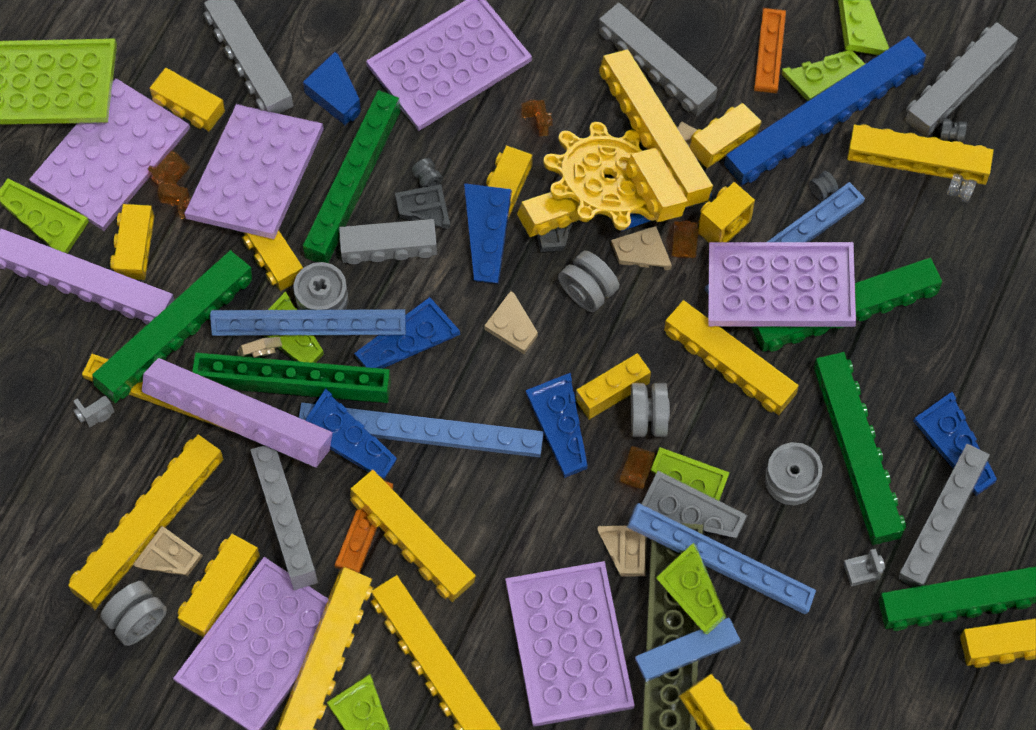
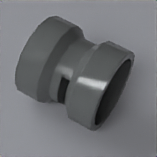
(952, 131)
(426, 173)

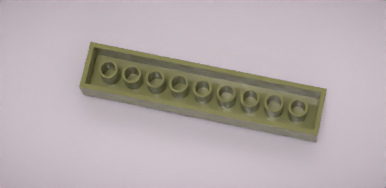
(665, 624)

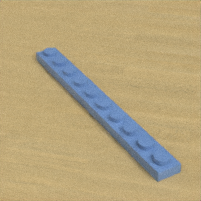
(445, 432)

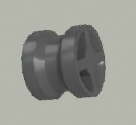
(823, 185)

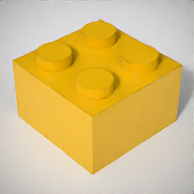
(726, 214)

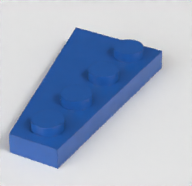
(487, 224)
(424, 329)
(558, 418)
(949, 433)
(350, 436)

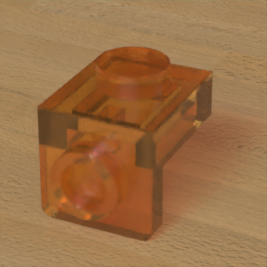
(537, 108)
(169, 169)
(175, 195)
(685, 239)
(637, 467)

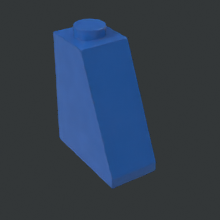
(333, 90)

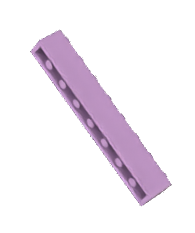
(81, 278)
(237, 412)

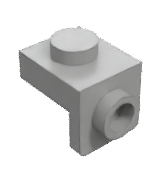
(96, 412)
(864, 568)

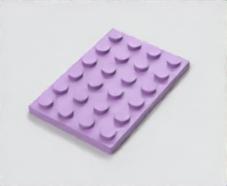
(448, 61)
(108, 162)
(254, 171)
(782, 284)
(569, 644)
(255, 647)

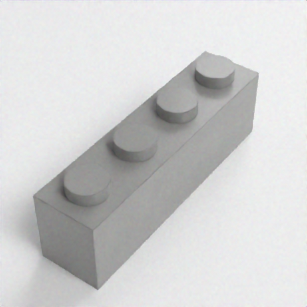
(388, 241)

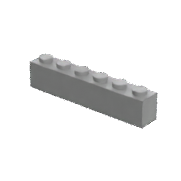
(248, 55)
(657, 59)
(961, 79)
(944, 516)
(284, 517)

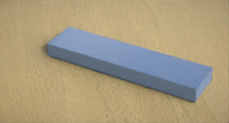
(686, 650)

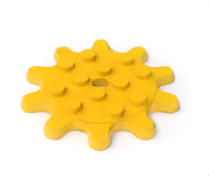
(584, 171)

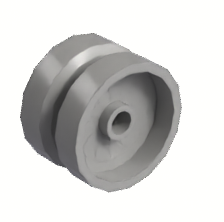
(588, 281)
(321, 288)
(649, 409)
(793, 473)
(133, 613)

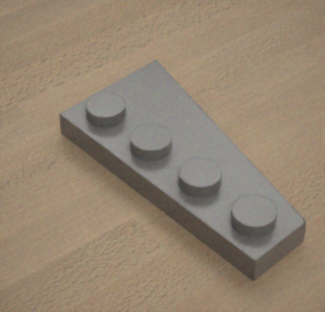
(692, 506)

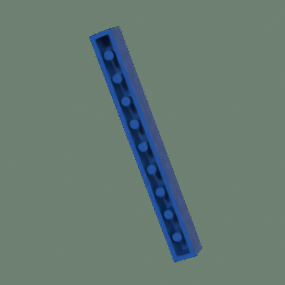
(825, 111)

